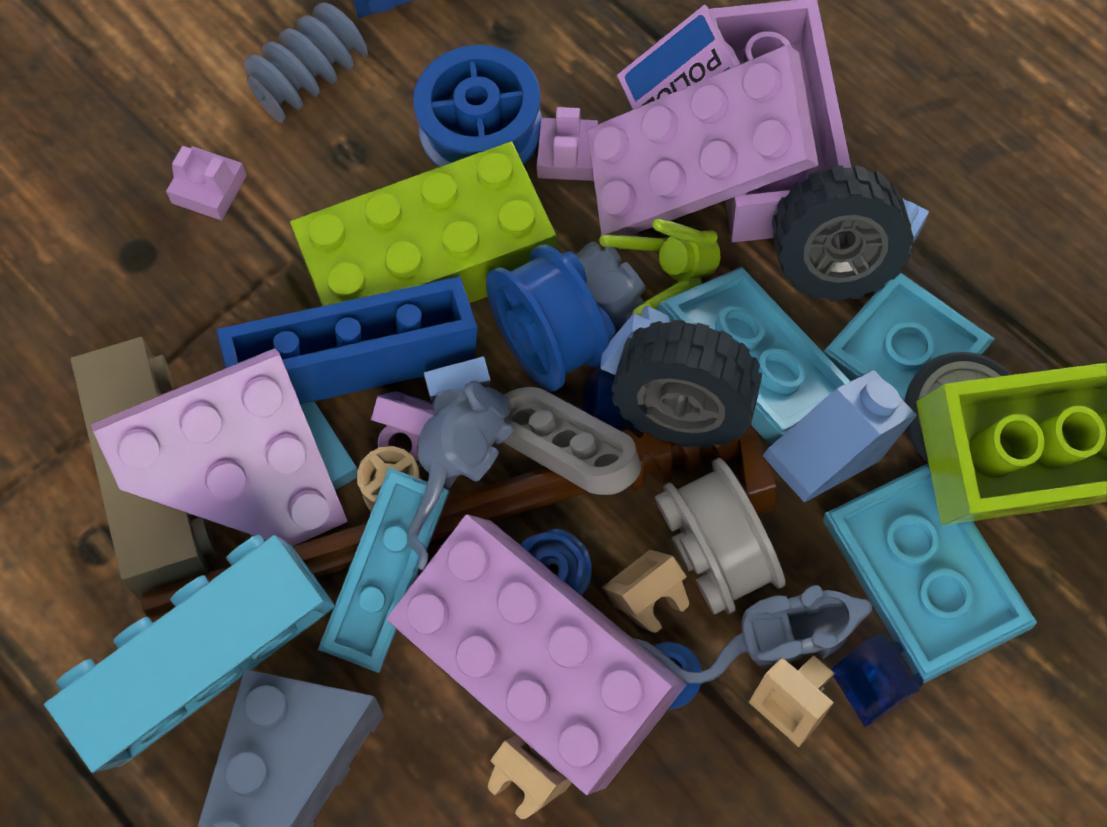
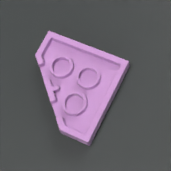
(227, 453)

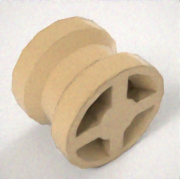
(375, 467)

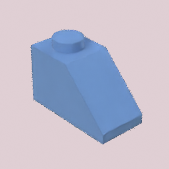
(840, 436)

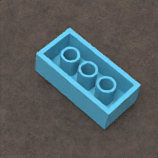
(189, 654)

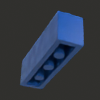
(362, 339)

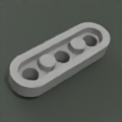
(571, 442)

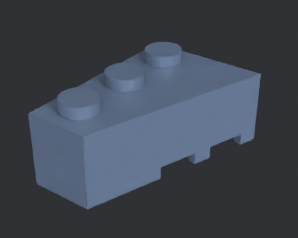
(285, 751)

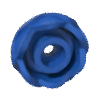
(567, 553)

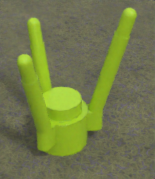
(684, 256)

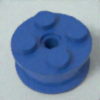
(475, 103)
(549, 316)

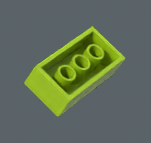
(427, 230)
(1017, 443)

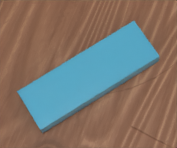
(380, 573)

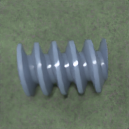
(302, 57)

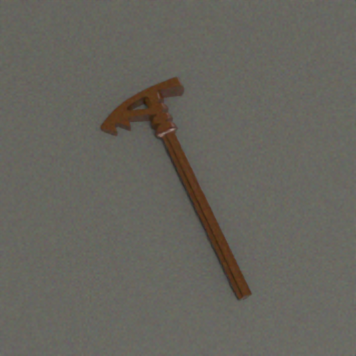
(524, 494)

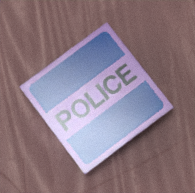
(678, 60)

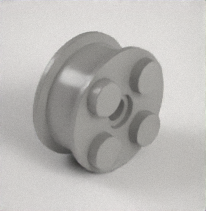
(720, 537)

